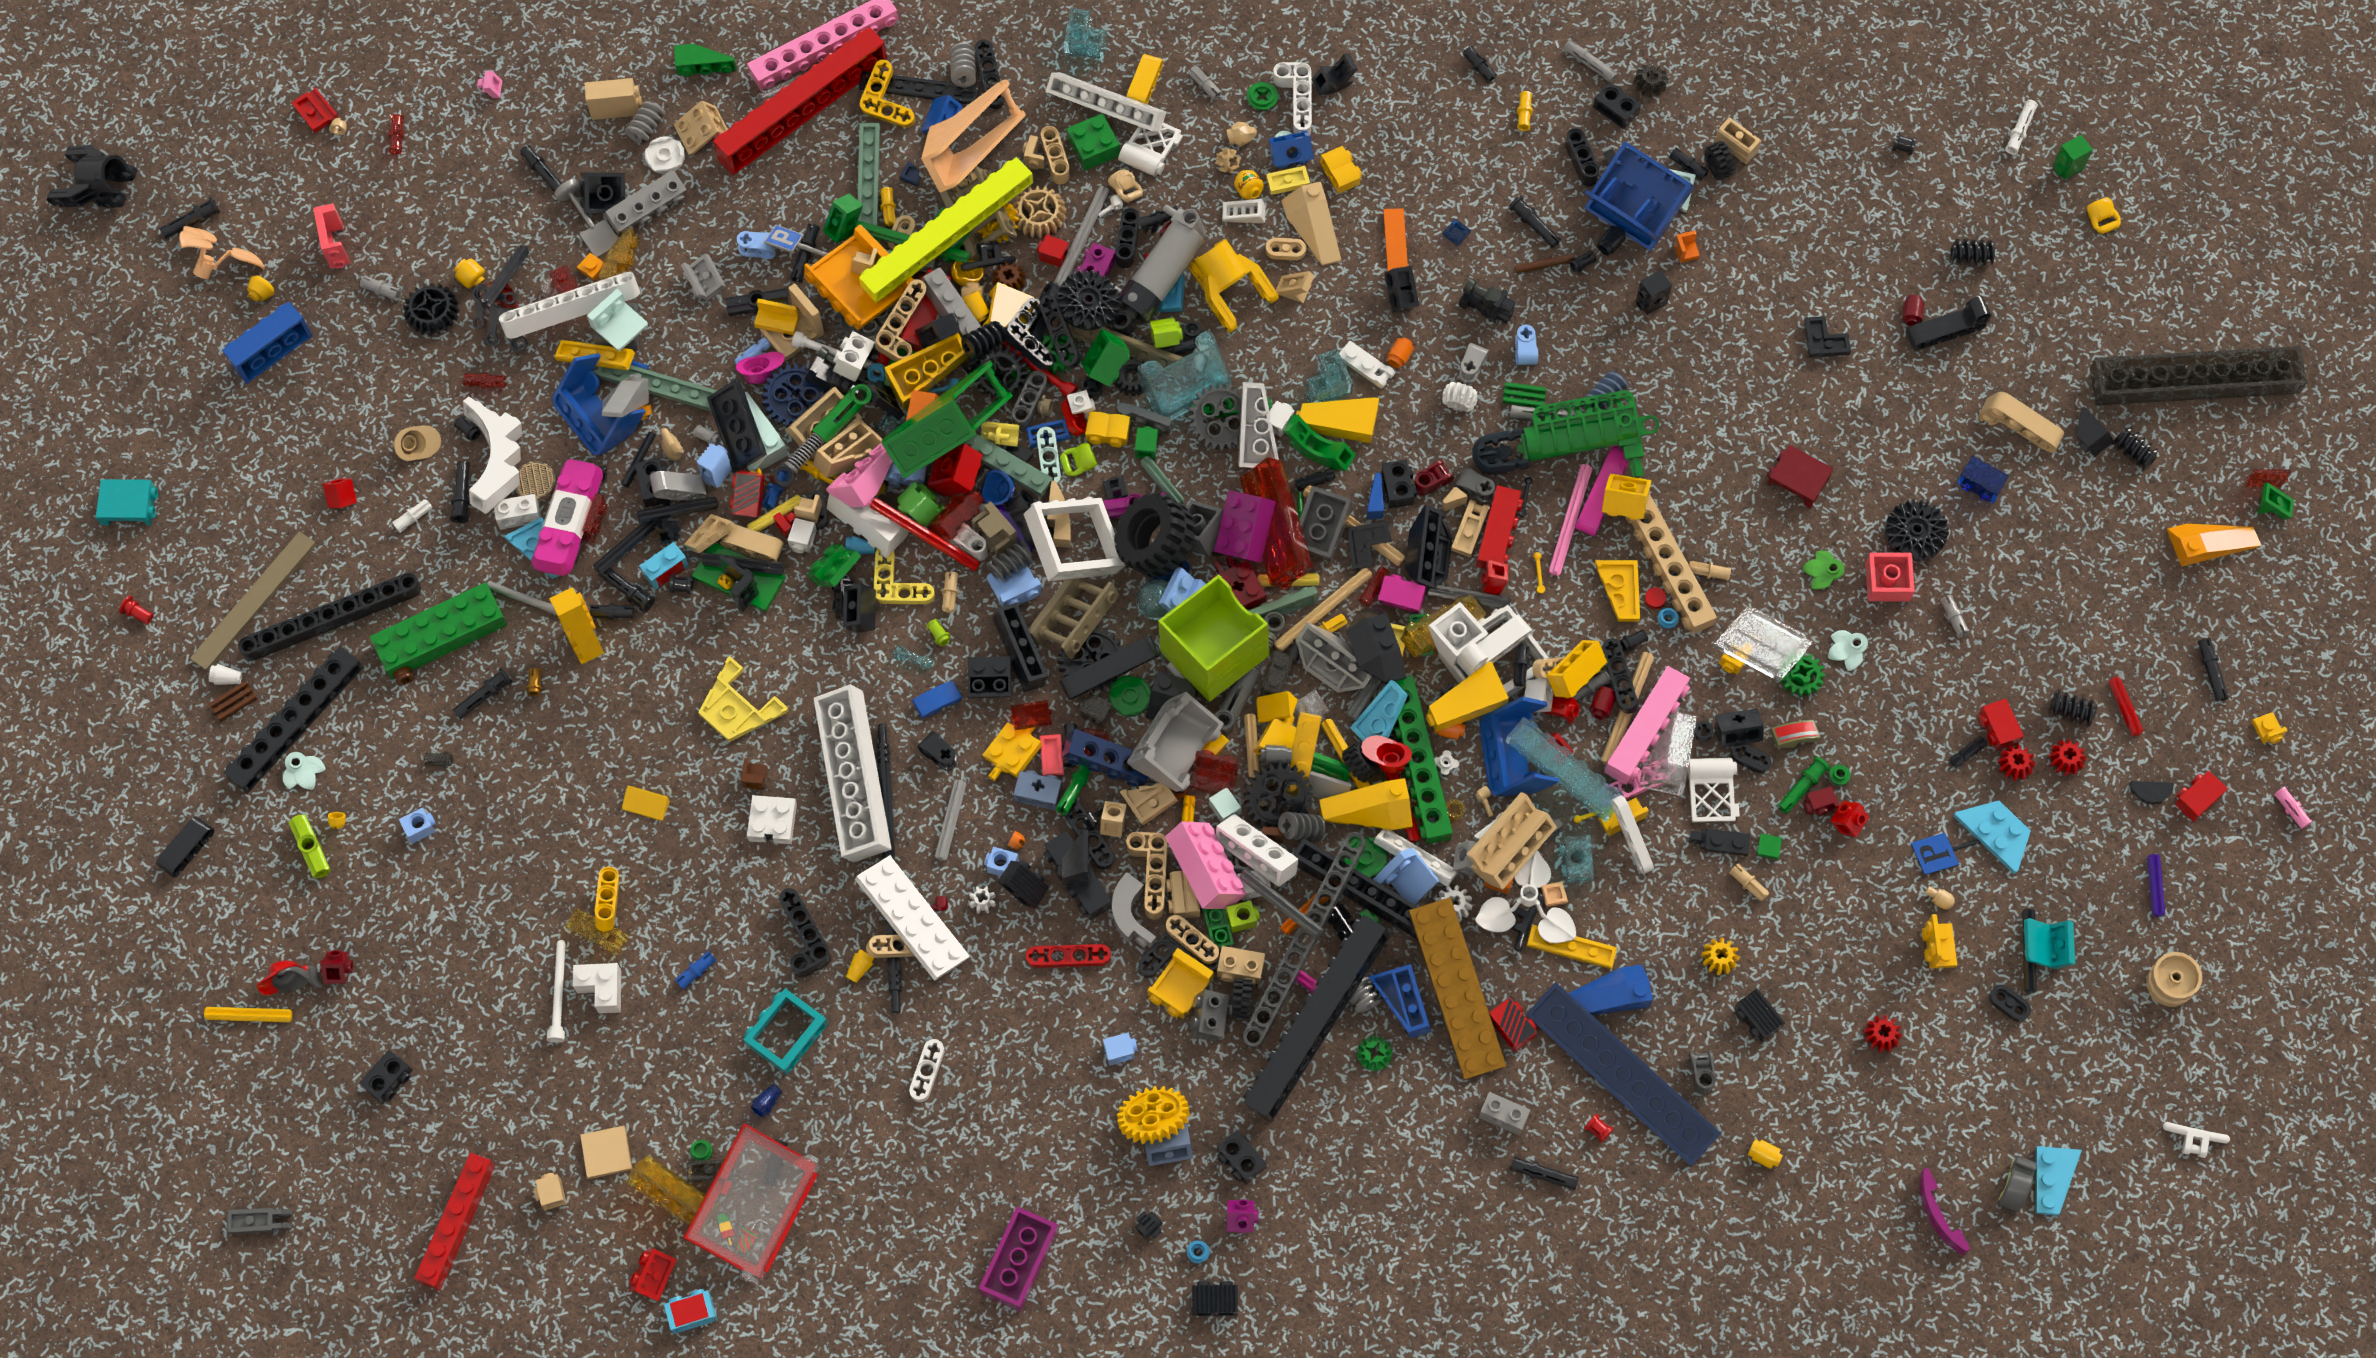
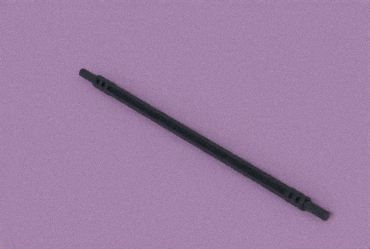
(884, 775)

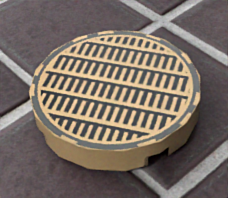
(536, 479)

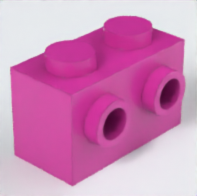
(1402, 594)

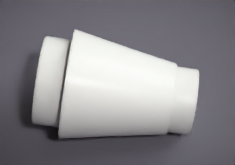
(223, 675)

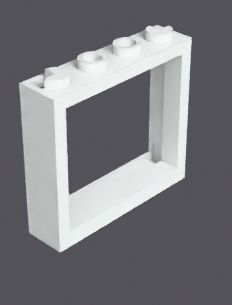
(1047, 552)
(1496, 618)

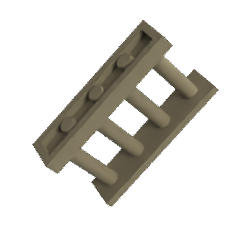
(1006, 225)
(1059, 604)

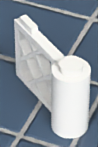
(1143, 156)
(1715, 772)

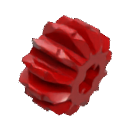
(2061, 761)
(2022, 769)
(1877, 1040)

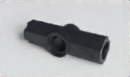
(745, 303)

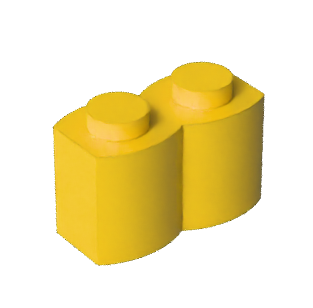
(1340, 169)
(1107, 429)

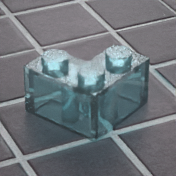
(1082, 39)
(1332, 382)

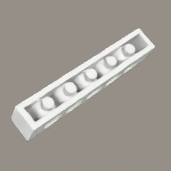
(1106, 101)

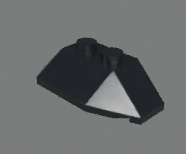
(1429, 548)
(1376, 645)

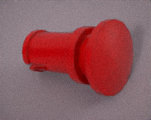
(133, 609)

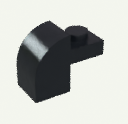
(1335, 78)

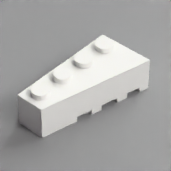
(1256, 428)
(869, 523)

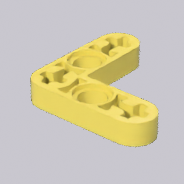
(894, 588)

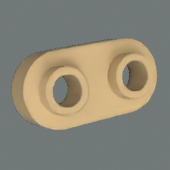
(902, 221)
(1286, 248)

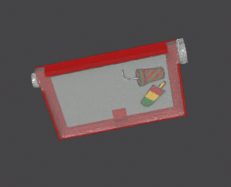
(752, 1203)

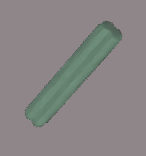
(1161, 480)

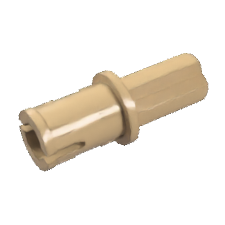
(1710, 570)
(950, 592)
(1749, 882)

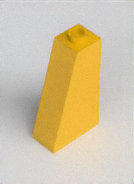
(1342, 418)
(1469, 699)

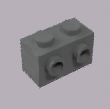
(1209, 1015)

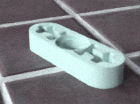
(1041, 443)

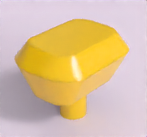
(725, 581)

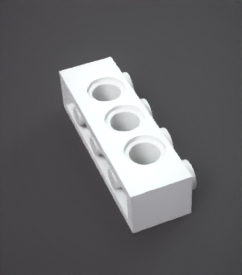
(1256, 850)

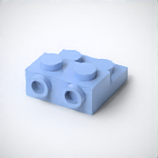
(1179, 589)

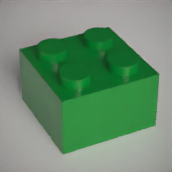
(1093, 142)
(1105, 357)

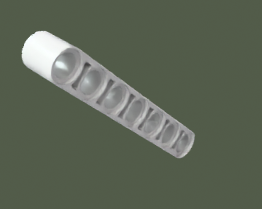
(566, 305)

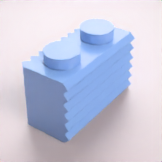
(714, 465)

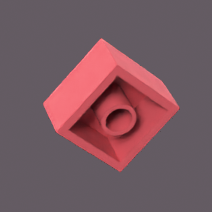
(1889, 577)

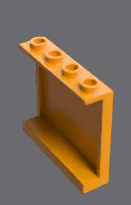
(842, 287)

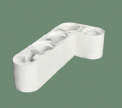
(1299, 84)
(1494, 645)

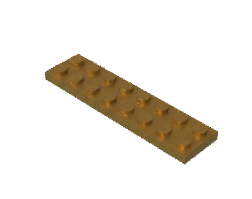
(1457, 988)

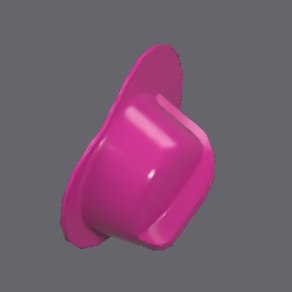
(760, 367)

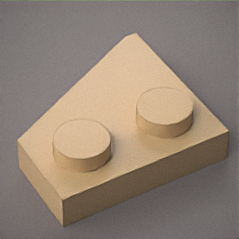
(708, 533)
(1149, 801)

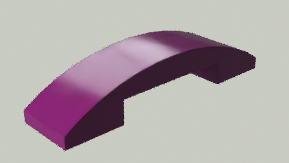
(1953, 1239)

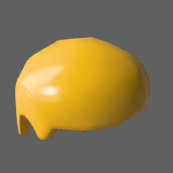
(962, 277)

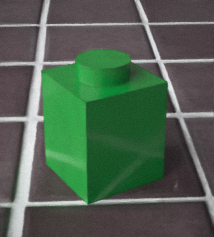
(1146, 442)

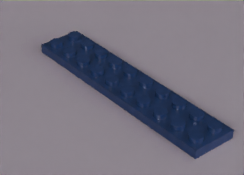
(1623, 1074)

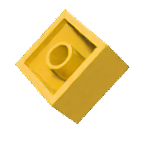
(1626, 496)

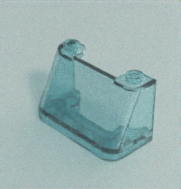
(1174, 386)

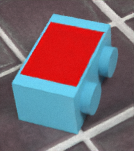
(664, 564)
(690, 1311)

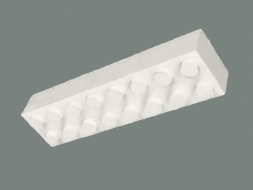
(852, 773)

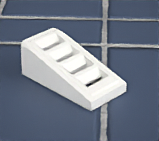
(1253, 217)

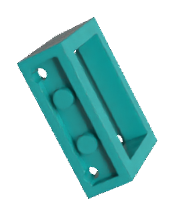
(802, 1044)

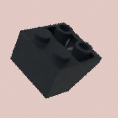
(989, 677)

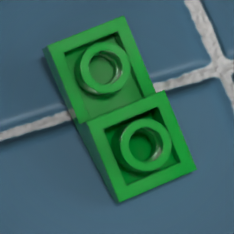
(1218, 927)

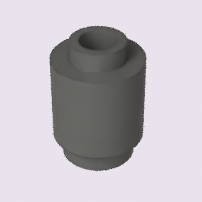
(1275, 753)

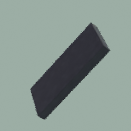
(736, 425)

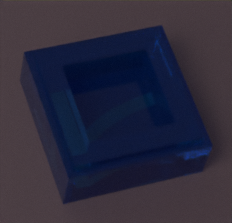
(1456, 232)

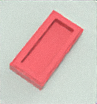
(1051, 755)

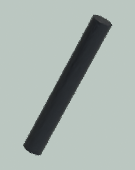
(638, 458)

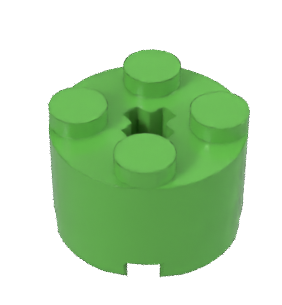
(920, 504)

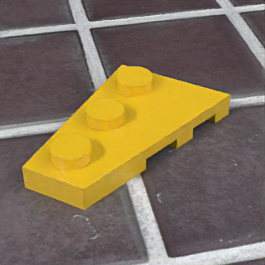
(1622, 587)

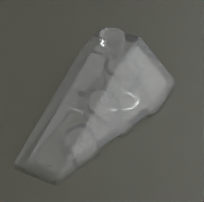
(1669, 760)

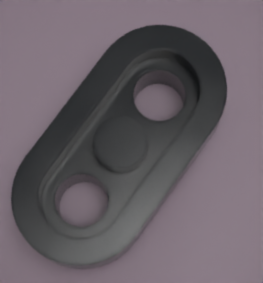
(2010, 1002)

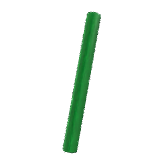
(900, 238)

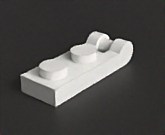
(1366, 364)

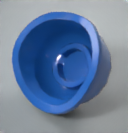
(998, 487)

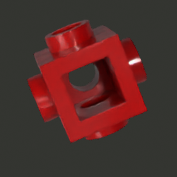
(1849, 818)

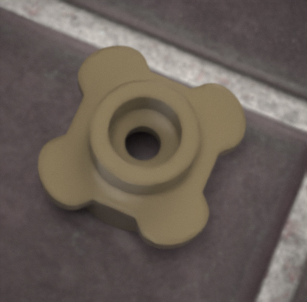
(1045, 406)

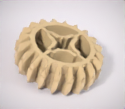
(1042, 220)

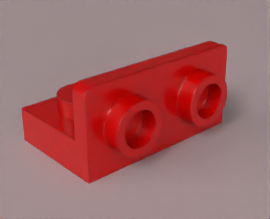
(652, 1274)

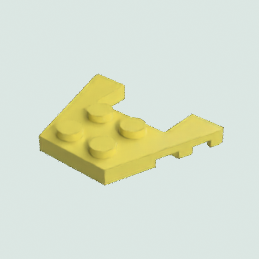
(730, 712)

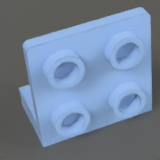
(1408, 875)

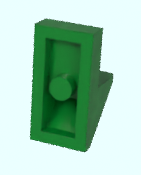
(2276, 501)

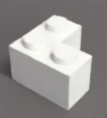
(603, 981)

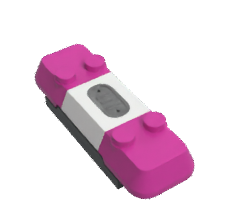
(562, 532)

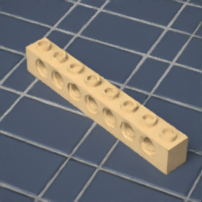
(1694, 621)

